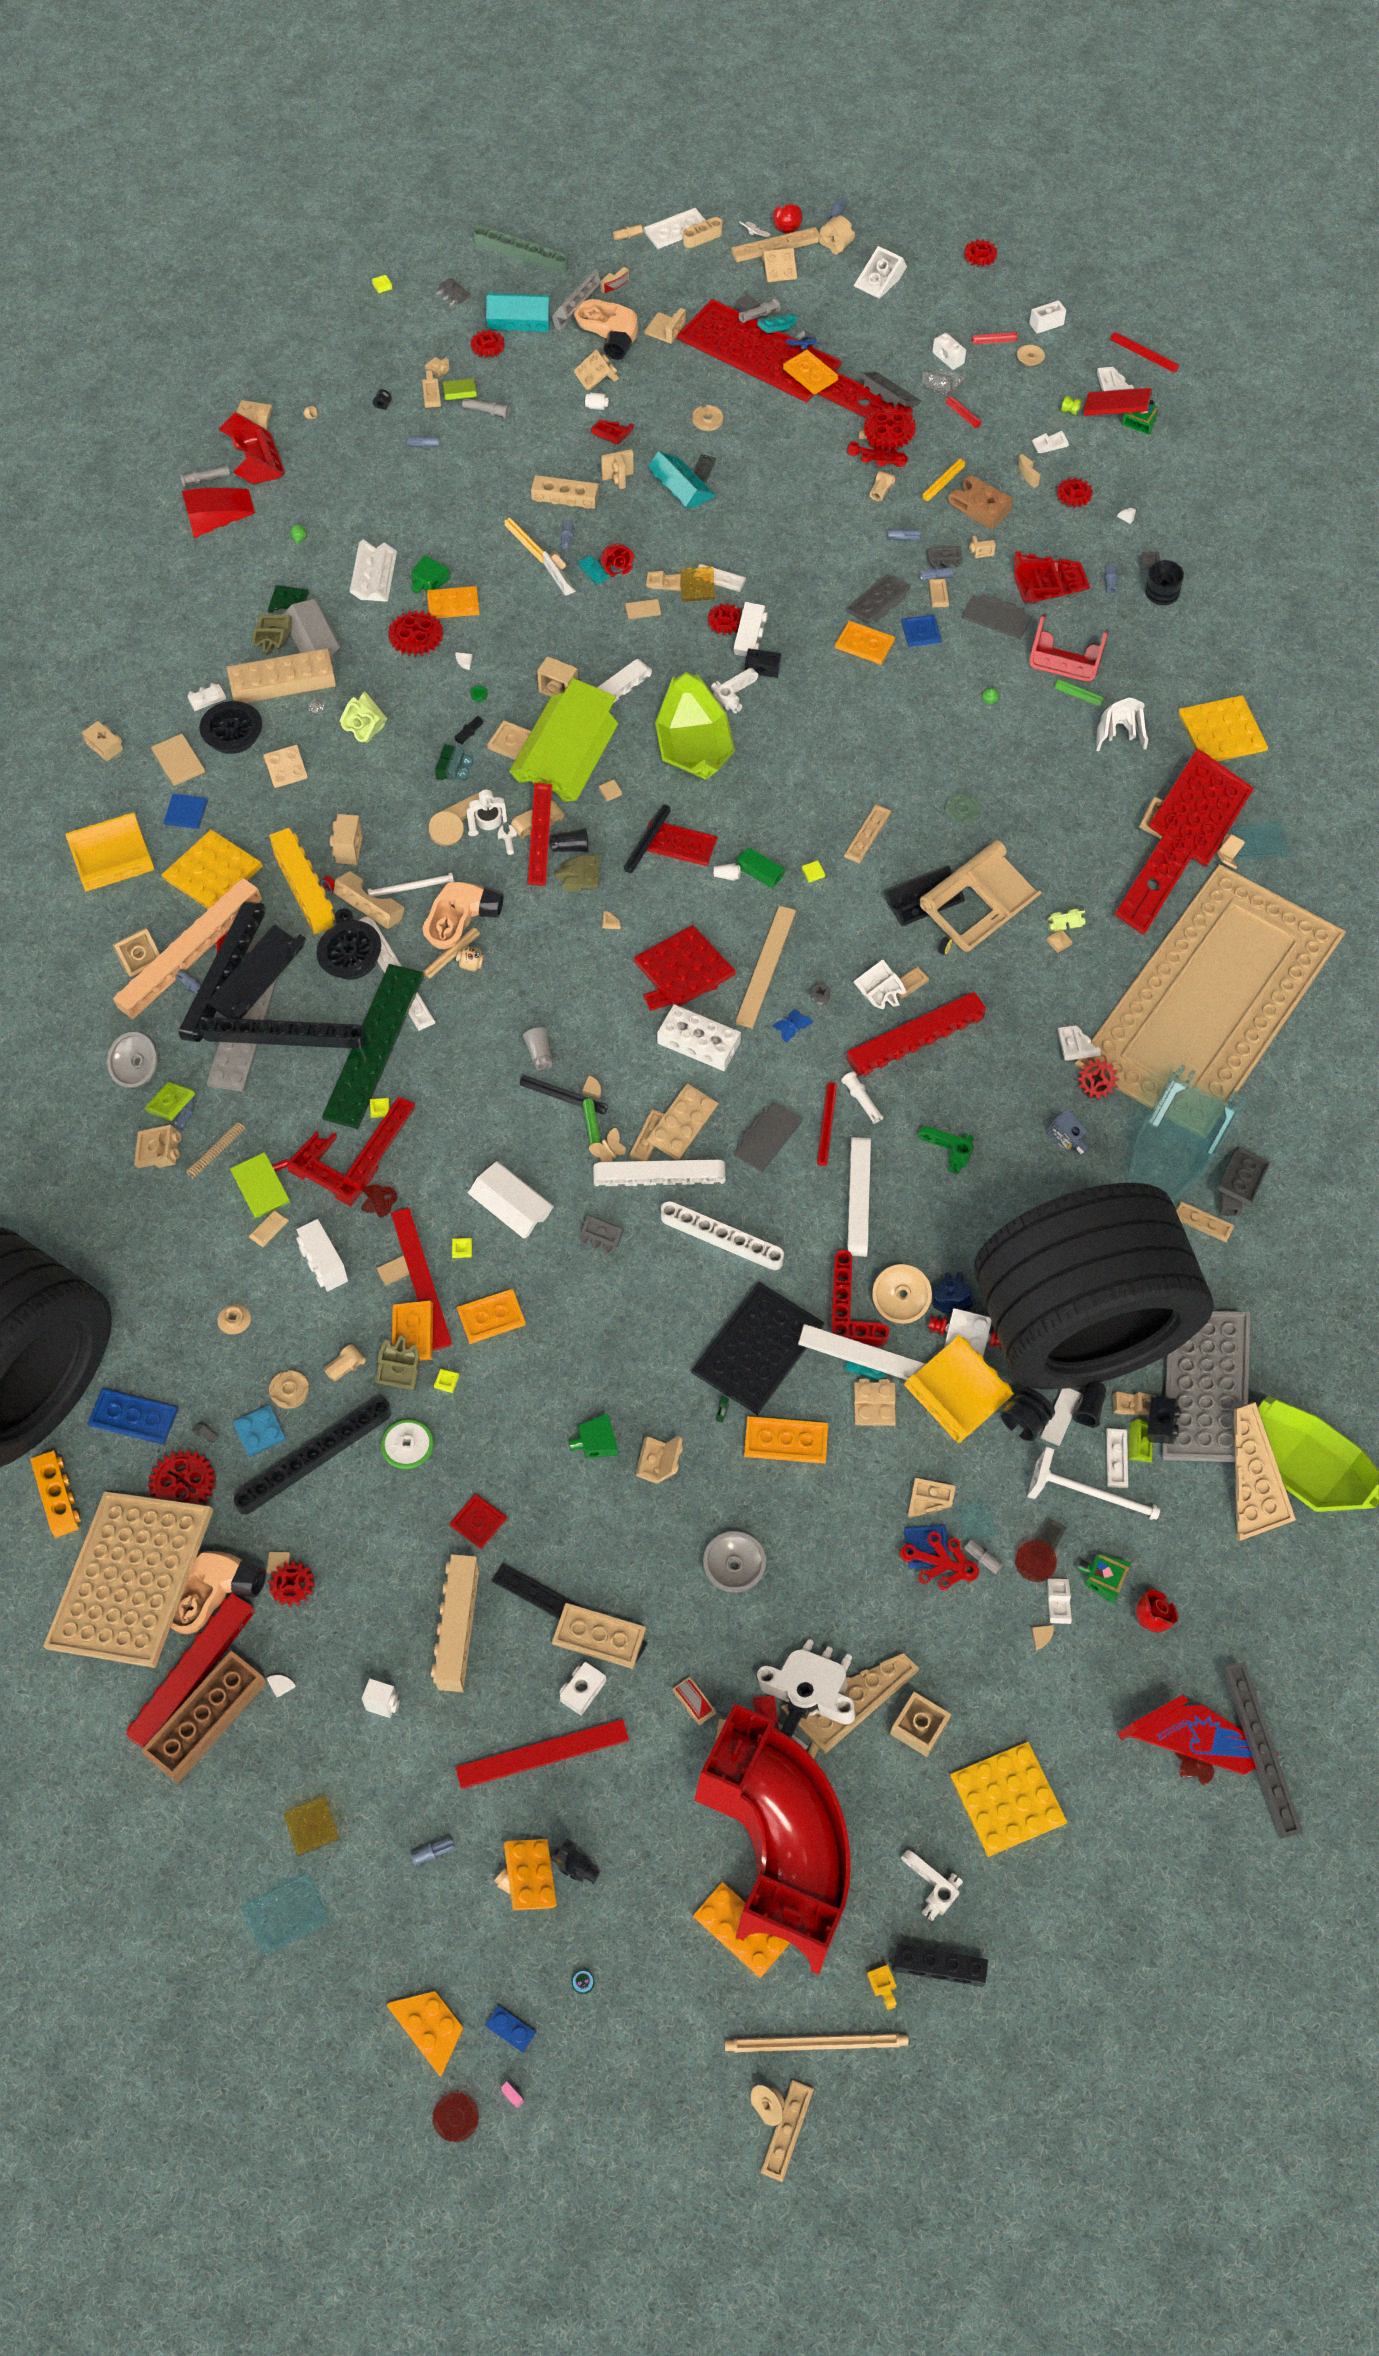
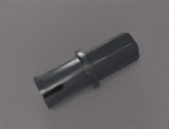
(468, 730)

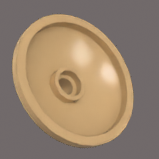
(888, 1298)

